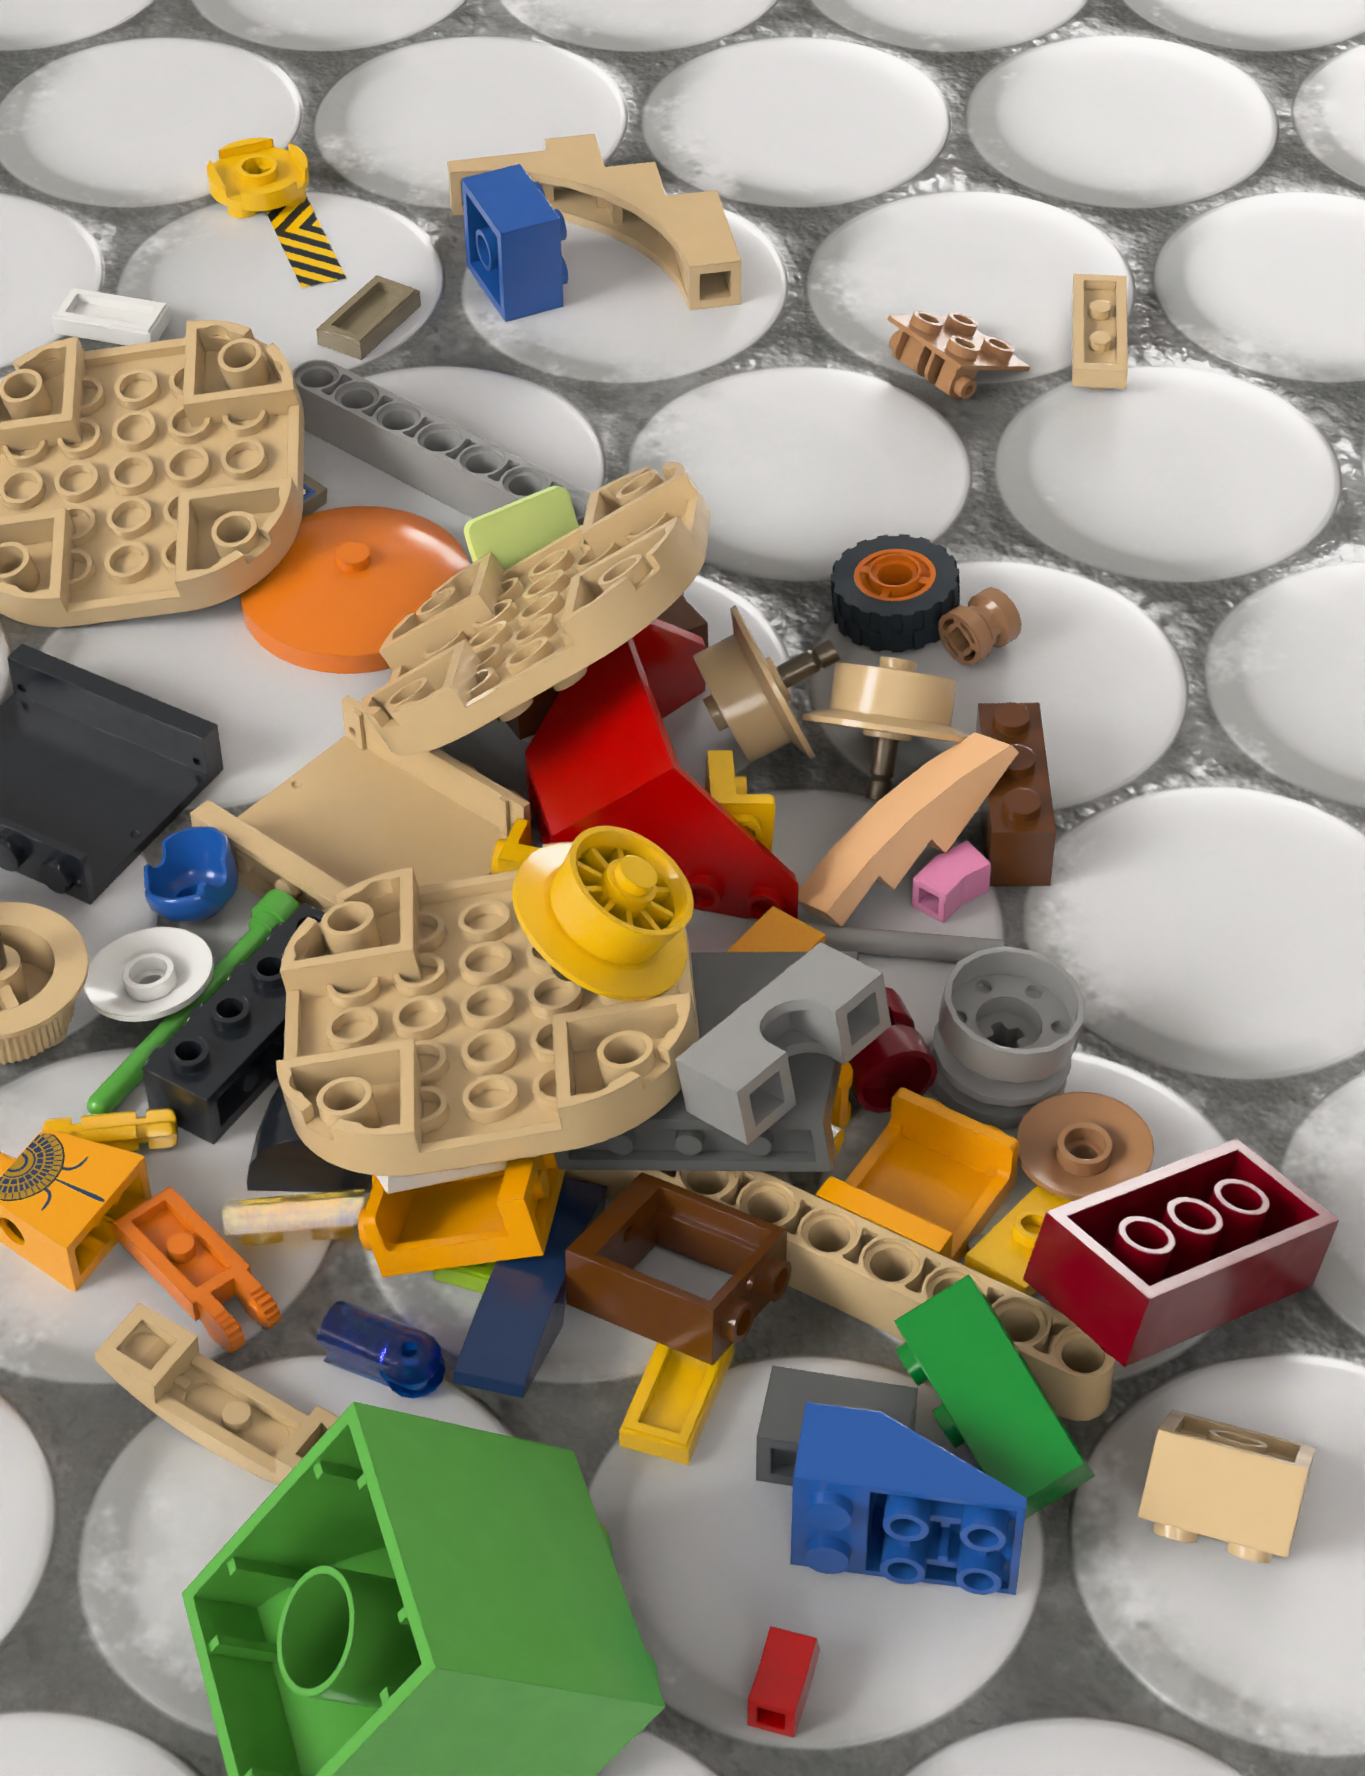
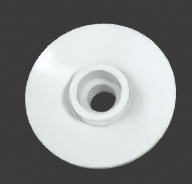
(149, 974)

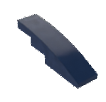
(526, 1302)

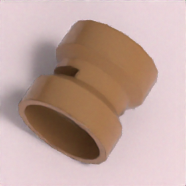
(984, 624)

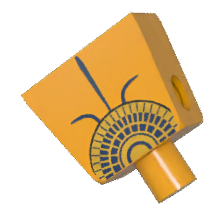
(63, 1202)

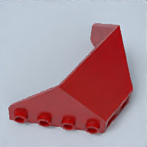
(611, 763)

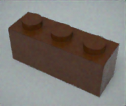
(1019, 809)

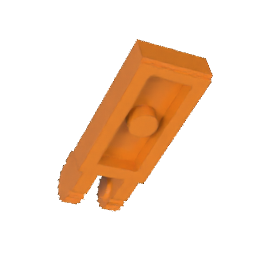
(195, 1266)

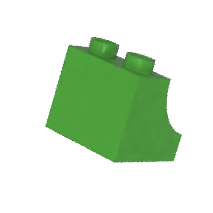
(421, 1613)

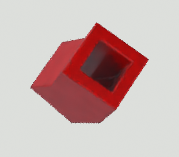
(782, 1681)

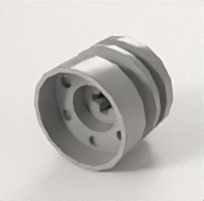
(1005, 1034)

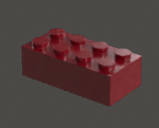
(1179, 1251)

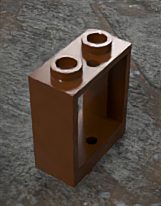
(663, 1214)

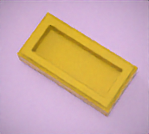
(673, 1404)

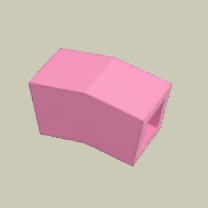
(951, 881)

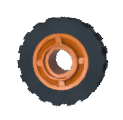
(894, 592)

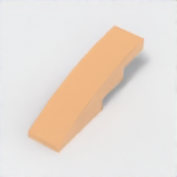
(919, 812)

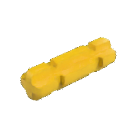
(122, 1129)

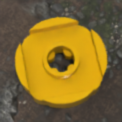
(258, 176)

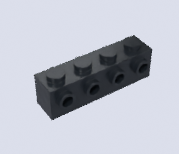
(228, 1044)

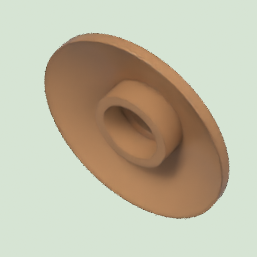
(1083, 1144)

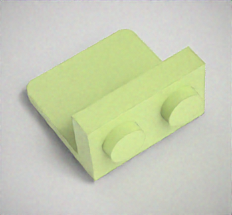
(521, 526)

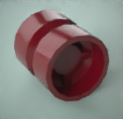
(892, 1061)

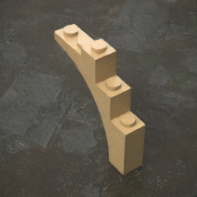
(628, 202)

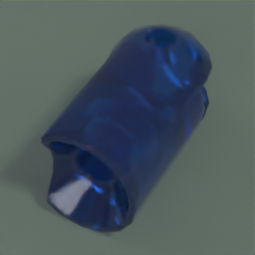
(382, 1350)

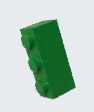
(990, 1395)

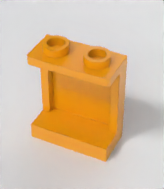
(930, 1176)
(463, 1219)

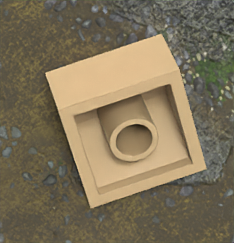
(1225, 1486)

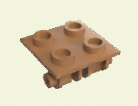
(949, 351)

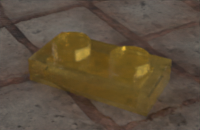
(265, 1218)

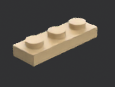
(1099, 331)

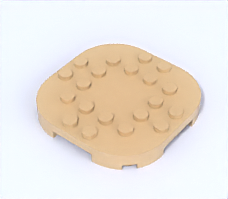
(146, 475)
(512, 633)
(448, 1042)

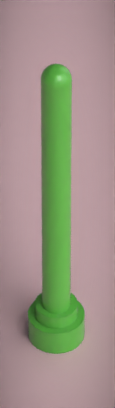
(266, 914)

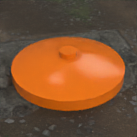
(349, 586)

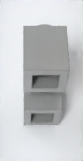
(741, 1067)

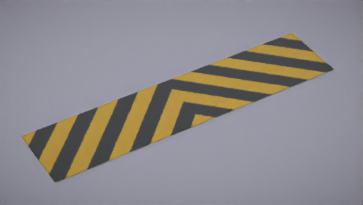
(305, 245)

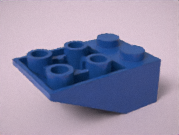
(899, 1506)

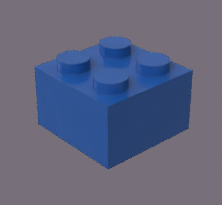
(514, 242)

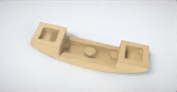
(207, 1401)

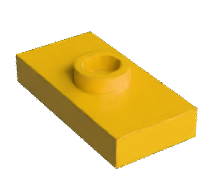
(1009, 1244)

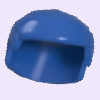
(193, 876)

